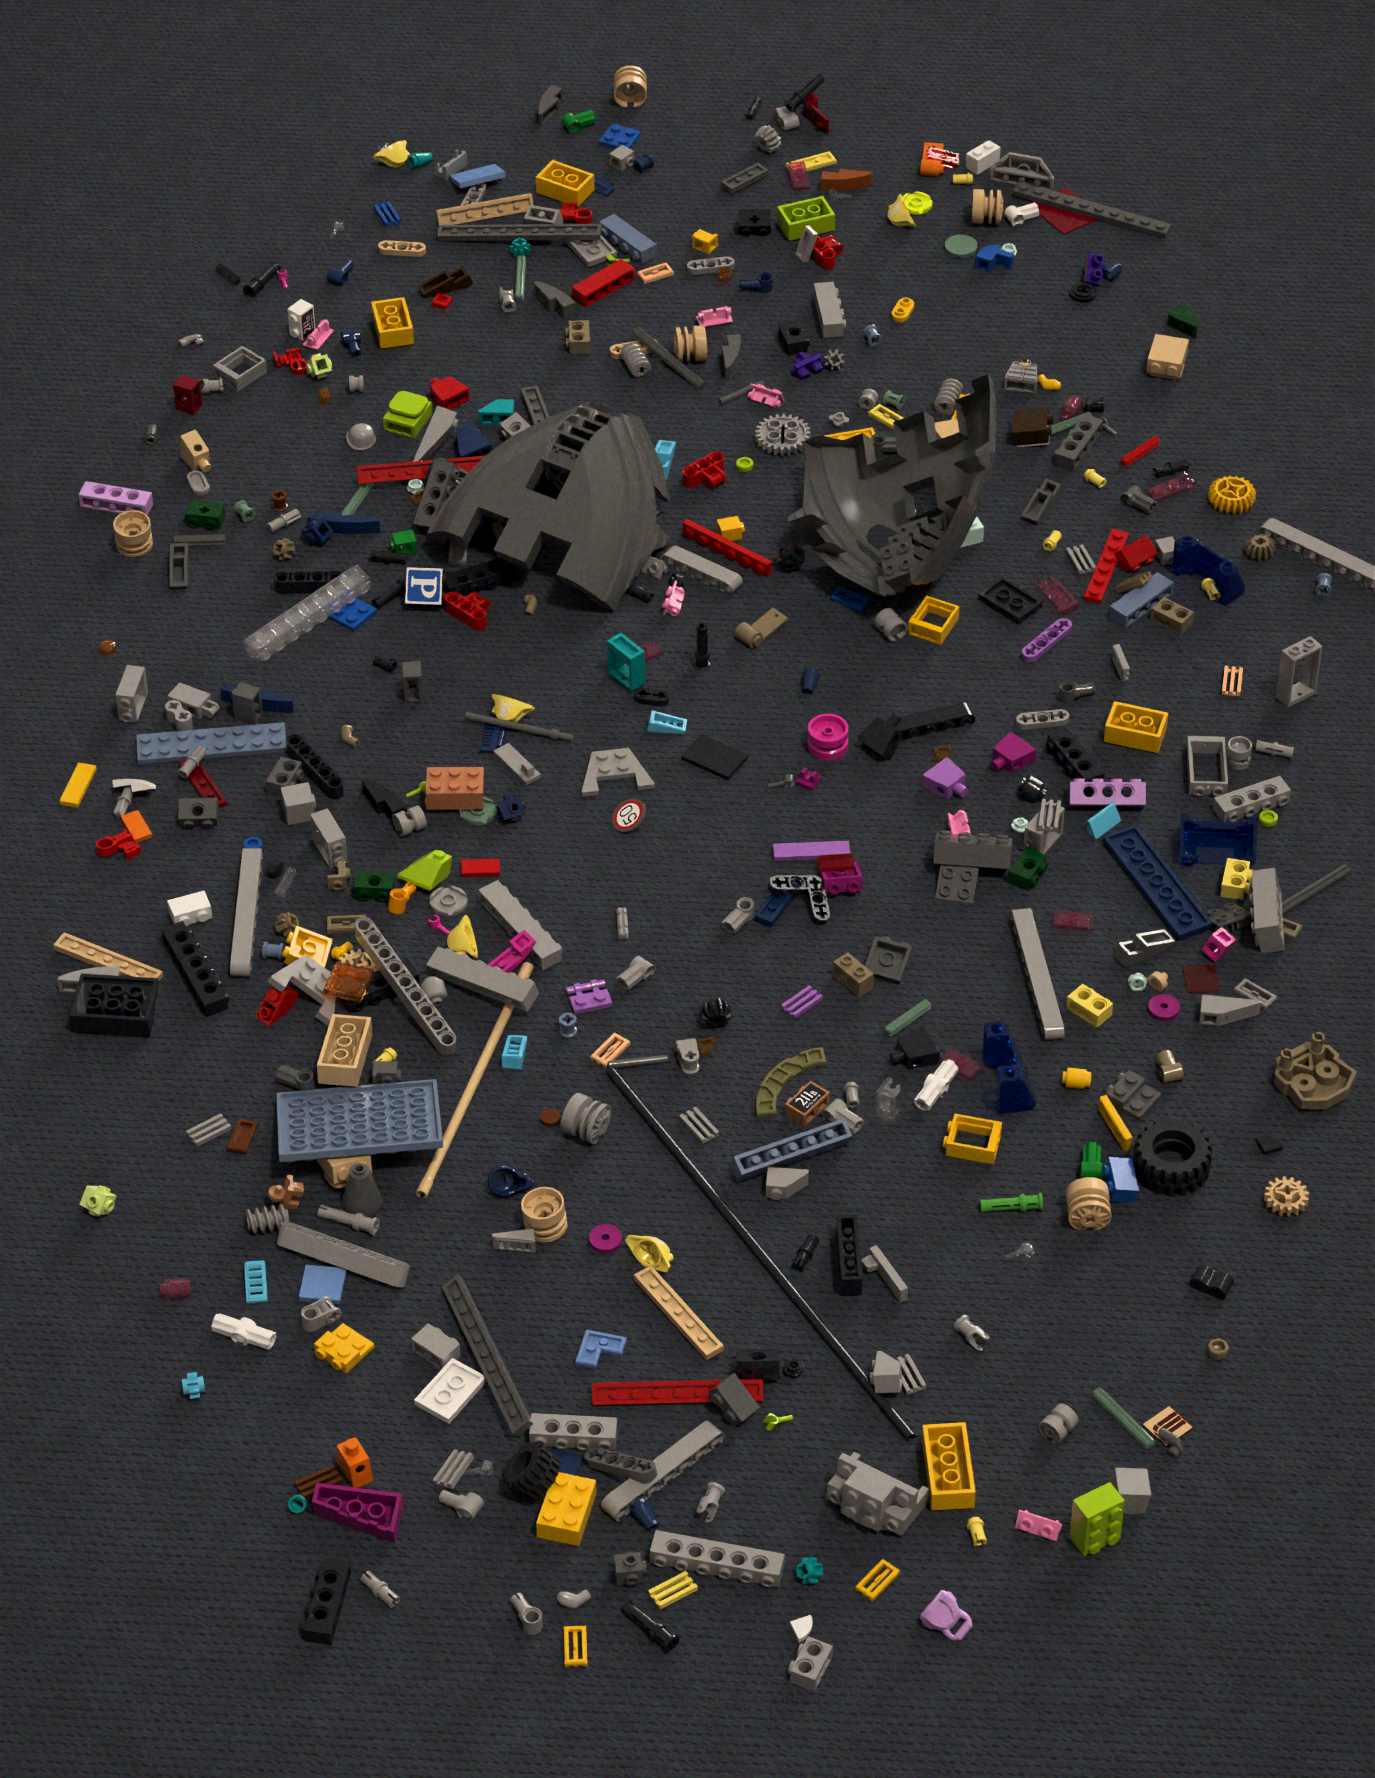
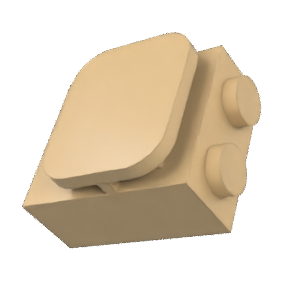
(1167, 356)
(337, 1168)

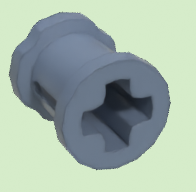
(873, 335)
(1324, 581)
(272, 950)
(567, 1023)

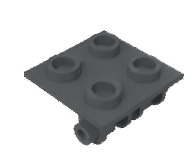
(957, 883)
(1229, 917)

